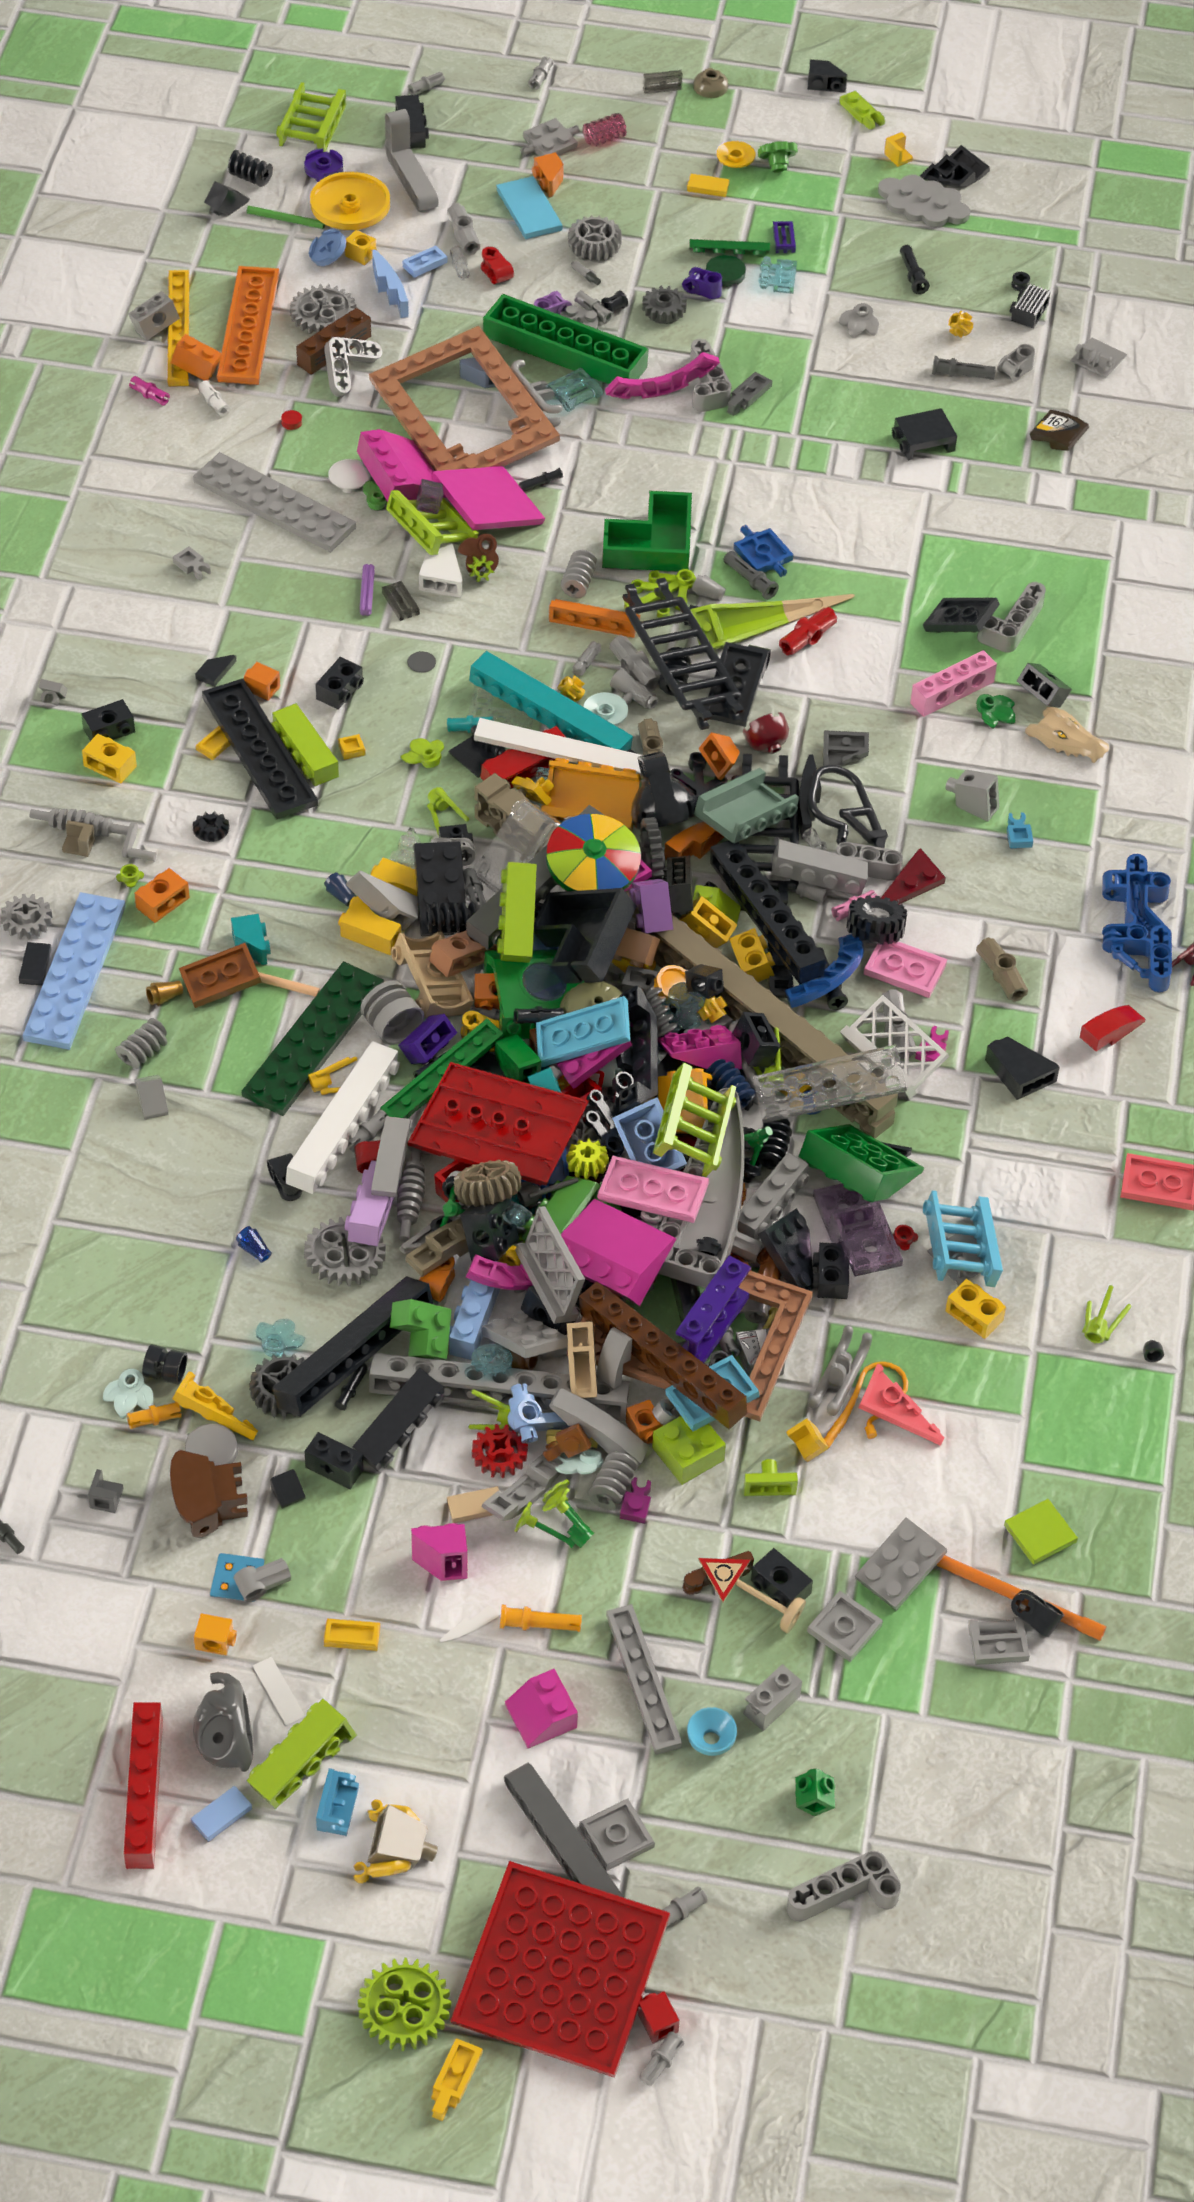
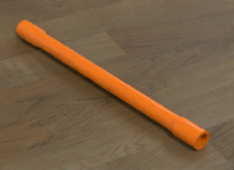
(1082, 1624)

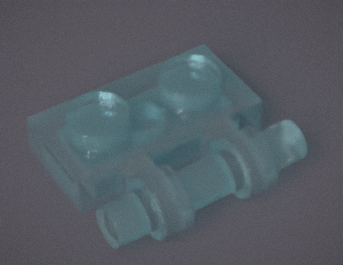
(784, 275)

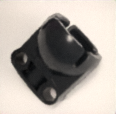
(661, 794)

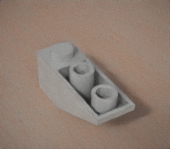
(385, 899)

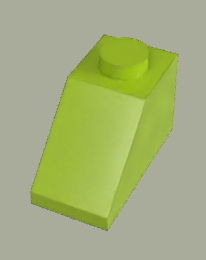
(719, 900)

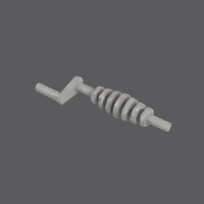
(100, 824)
(410, 1193)

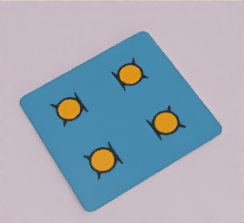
(227, 1566)

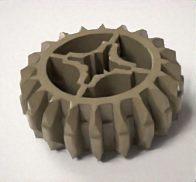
(487, 1183)

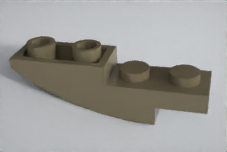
(438, 1248)

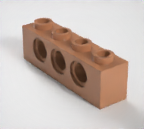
(457, 954)

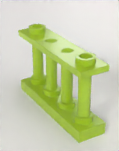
(326, 127)
(423, 531)
(672, 1120)

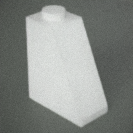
(441, 573)

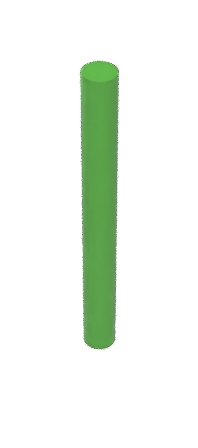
(285, 217)

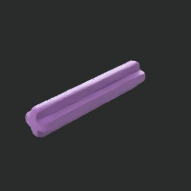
(367, 589)

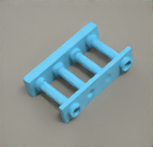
(982, 1231)

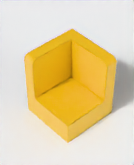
(896, 150)
(807, 1439)

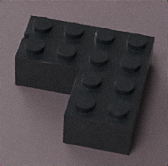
(586, 930)

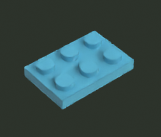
(731, 1372)

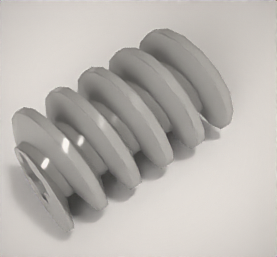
(578, 573)
(142, 1043)
(612, 1480)

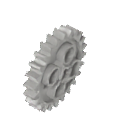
(320, 307)
(326, 1255)

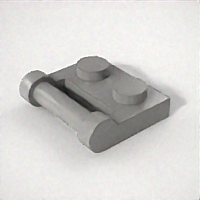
(999, 1647)

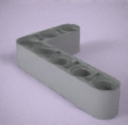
(405, 163)

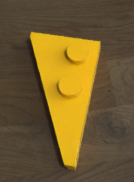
(211, 1406)

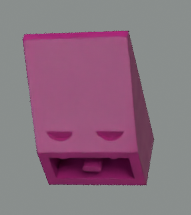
(703, 1046)

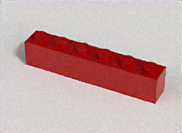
(143, 1785)

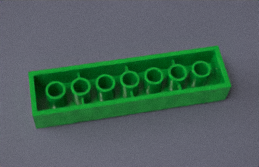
(563, 340)

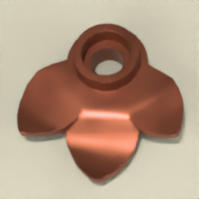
(473, 547)

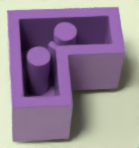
(653, 905)

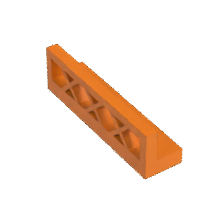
(591, 617)

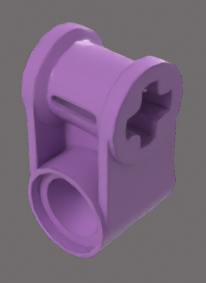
(553, 304)

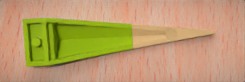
(745, 620)

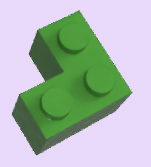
(428, 1327)

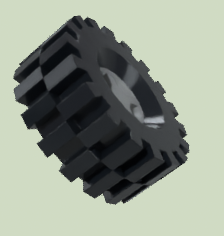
(876, 920)

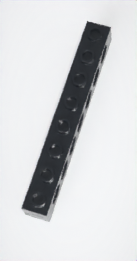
(768, 911)

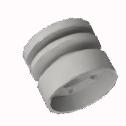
(391, 1012)

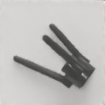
(530, 1195)

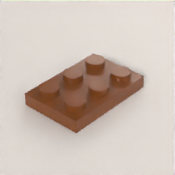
(220, 975)

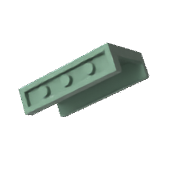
(744, 806)

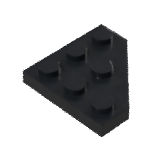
(790, 1249)

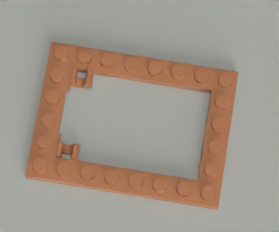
(534, 436)
(791, 1305)

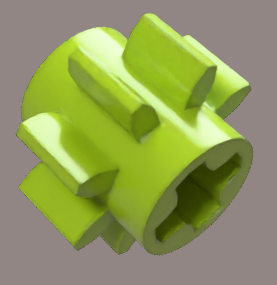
(483, 574)

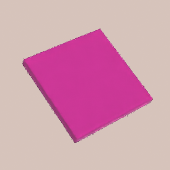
(488, 498)

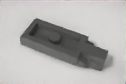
(748, 392)

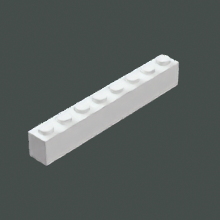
(342, 1118)

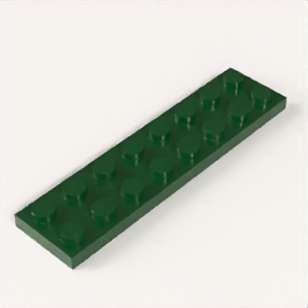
(311, 1039)

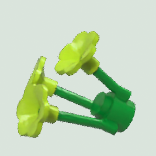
(556, 1497)

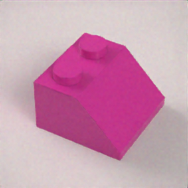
(542, 1709)

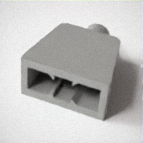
(976, 793)

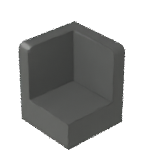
(104, 1494)

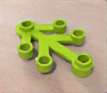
(683, 581)

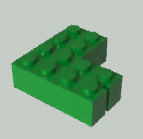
(651, 544)

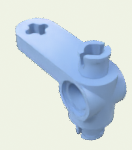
(536, 1420)

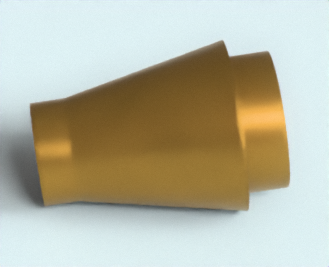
(161, 992)

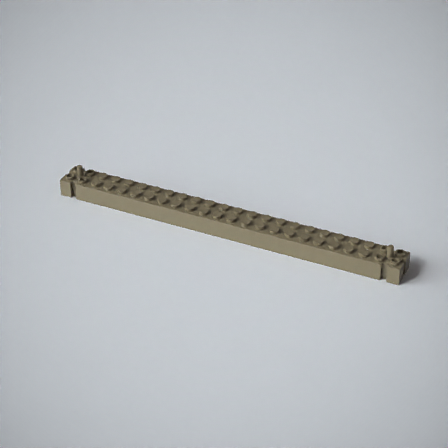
(684, 948)

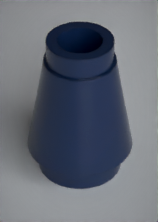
(336, 886)

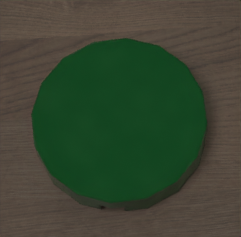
(730, 268)

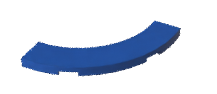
(849, 958)

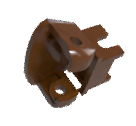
(206, 1491)

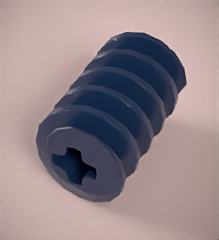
(725, 1074)

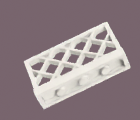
(861, 1043)

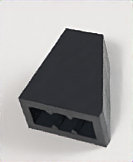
(1020, 1067)

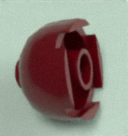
(767, 733)

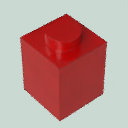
(658, 2016)

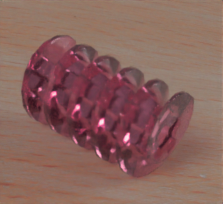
(604, 129)

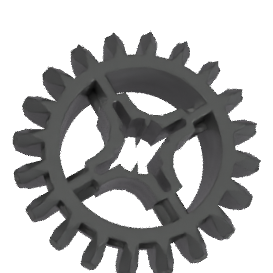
(268, 1376)

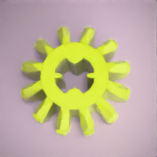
(587, 1159)

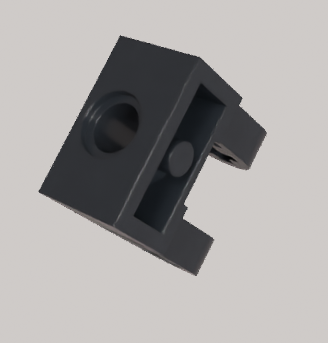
(486, 1231)

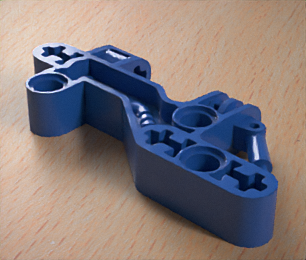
(1143, 930)

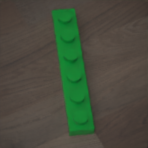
(421, 1089)

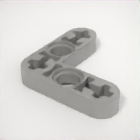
(342, 357)

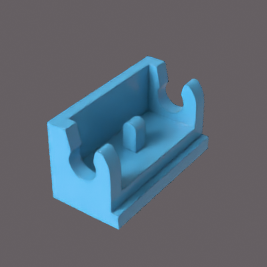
(337, 1803)

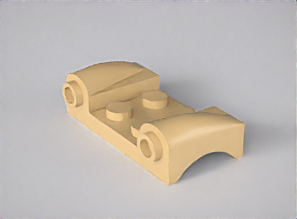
(437, 992)

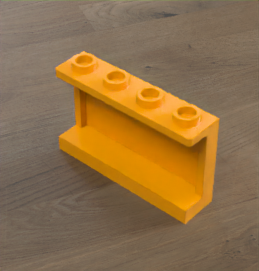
(584, 785)

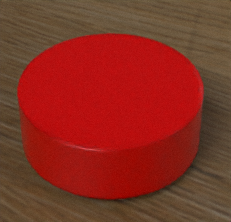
(291, 419)

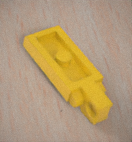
(454, 2077)

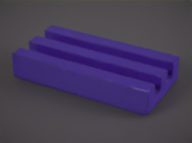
(784, 246)

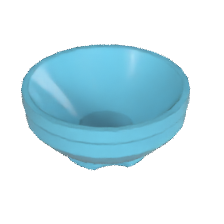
(714, 1721)

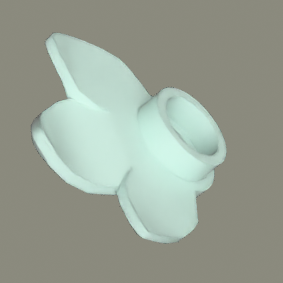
(128, 1395)
(583, 1463)

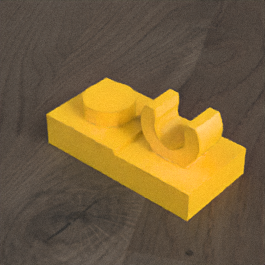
(534, 791)

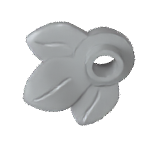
(858, 321)

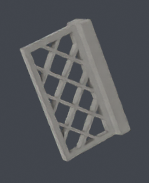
(547, 1273)

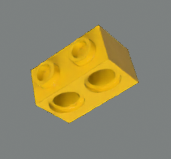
(751, 954)
(973, 1312)

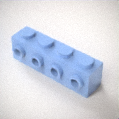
(470, 1317)

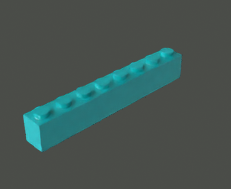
(545, 703)

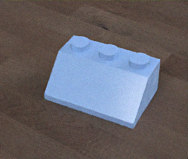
(639, 1133)

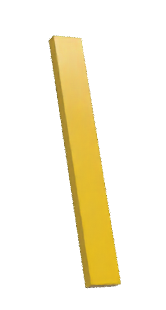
(179, 293)

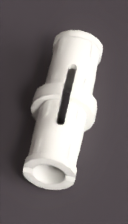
(213, 398)

